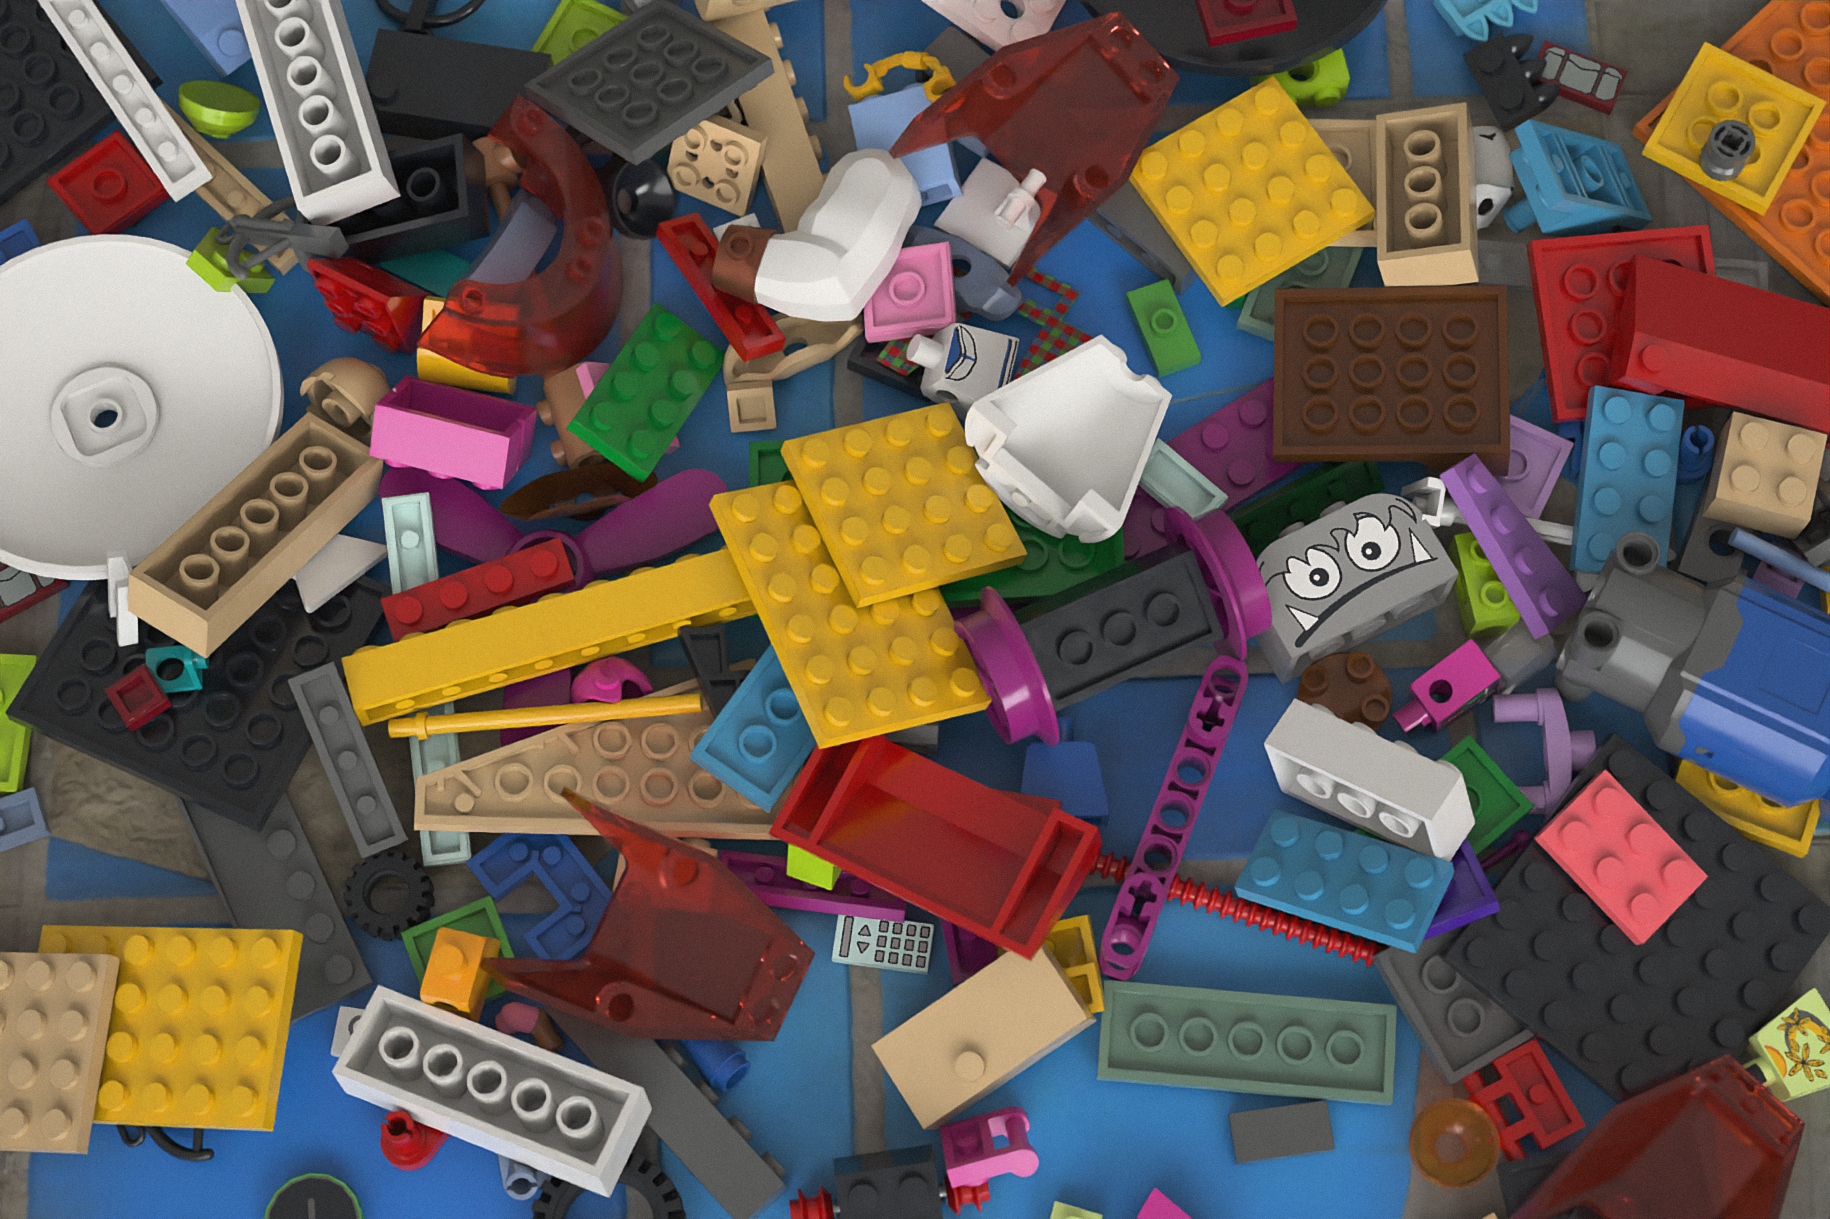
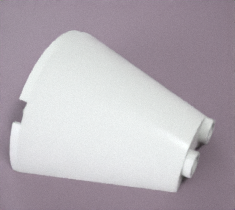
(1069, 440)

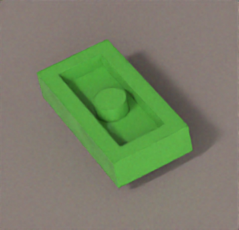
(1163, 328)

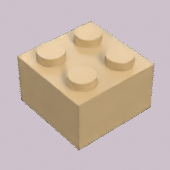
(1765, 475)

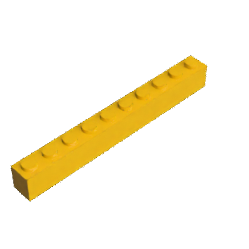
(545, 636)

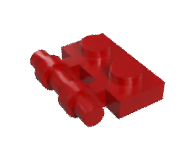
(1536, 1095)

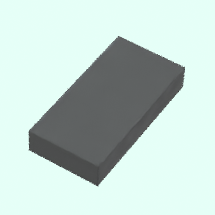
(1281, 1132)

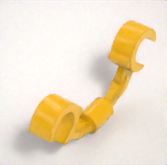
(909, 59)

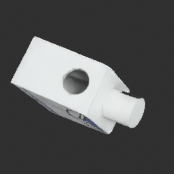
(963, 364)

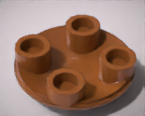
(1349, 687)

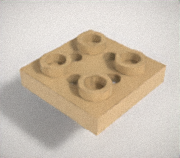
(720, 148)

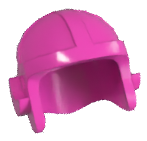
(609, 681)

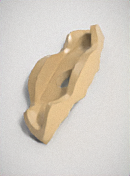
(821, 337)

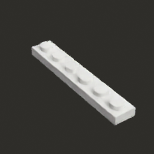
(129, 95)

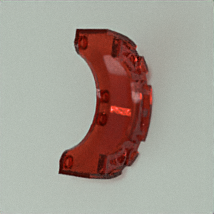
(570, 305)

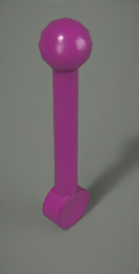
(1519, 840)

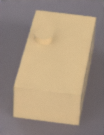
(1426, 197)
(982, 1035)

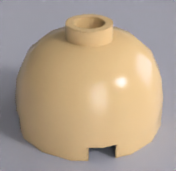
(346, 395)

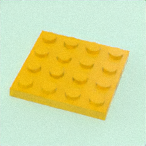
(1249, 191)
(902, 504)

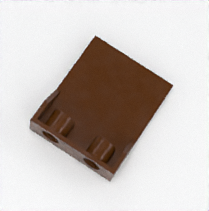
(1392, 375)

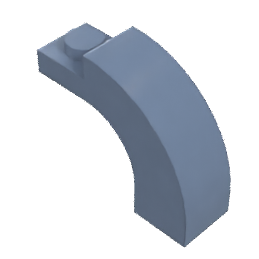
(516, 243)

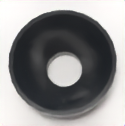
(650, 198)

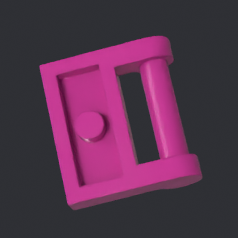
(971, 1148)

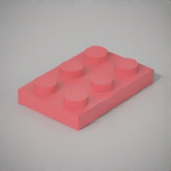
(1621, 857)

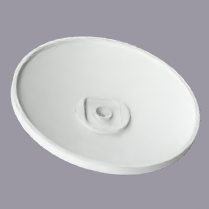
(133, 334)

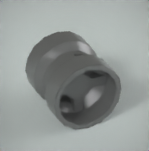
(1727, 150)

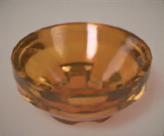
(1474, 1130)

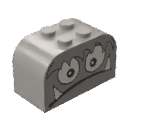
(1349, 580)

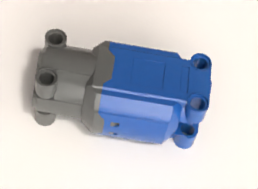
(1715, 668)

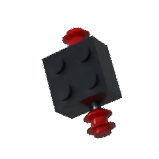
(888, 1187)

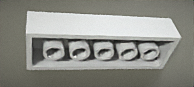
(318, 107)
(493, 1090)

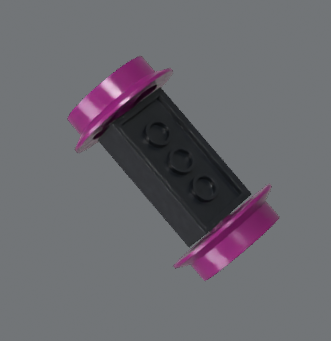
(1117, 624)

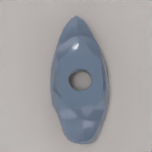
(984, 287)

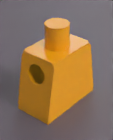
(455, 972)

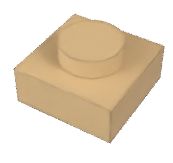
(751, 406)

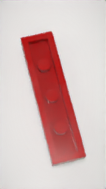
(743, 323)
(480, 590)

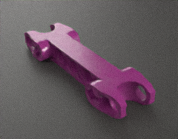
(1151, 887)

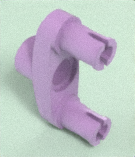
(1563, 749)

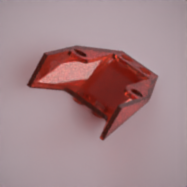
(1062, 105)
(675, 949)

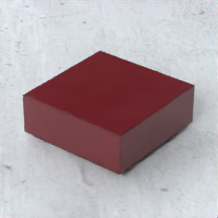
(138, 697)

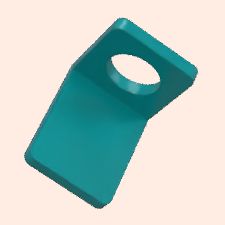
(193, 665)

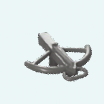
(260, 230)

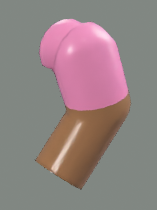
(529, 1020)

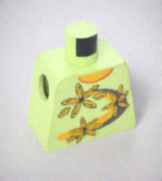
(1793, 1049)

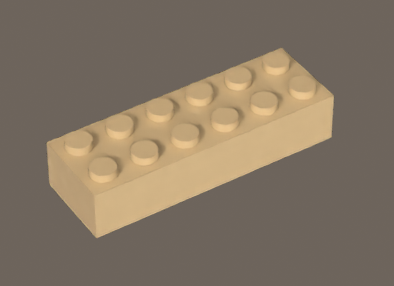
(254, 535)

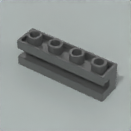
(348, 759)

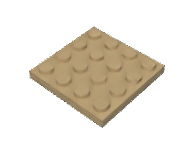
(52, 1047)

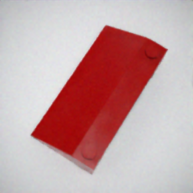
(1723, 345)
(939, 840)

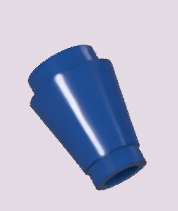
(718, 1062)

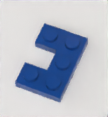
(566, 876)

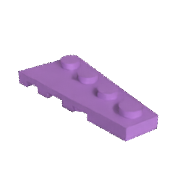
(1519, 556)

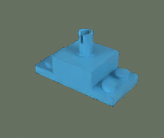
(1573, 184)

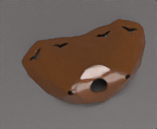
(563, 487)

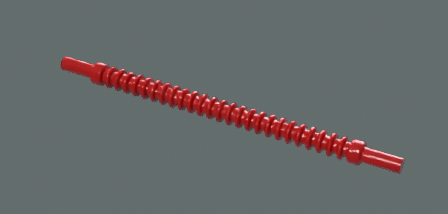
(1250, 912)

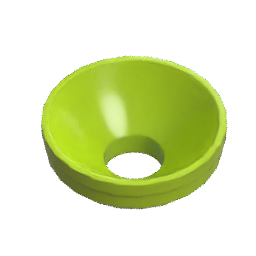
(217, 107)

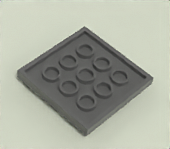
(649, 80)

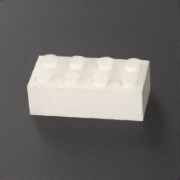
(1370, 781)

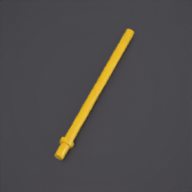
(425, 725)

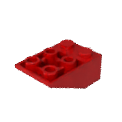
(370, 302)

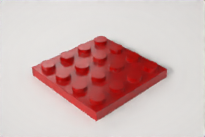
(1580, 301)

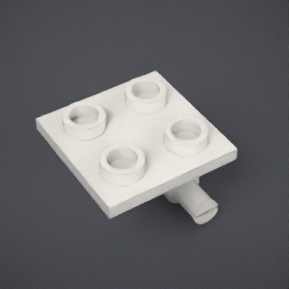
(994, 211)

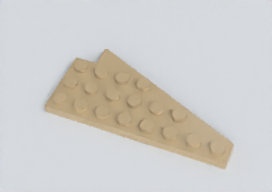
(623, 763)

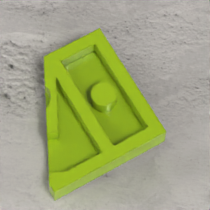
(210, 264)

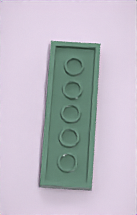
(1247, 1042)

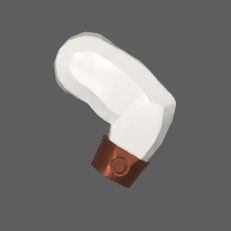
(838, 250)

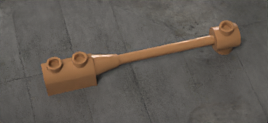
(563, 389)

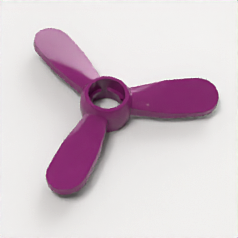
(626, 538)

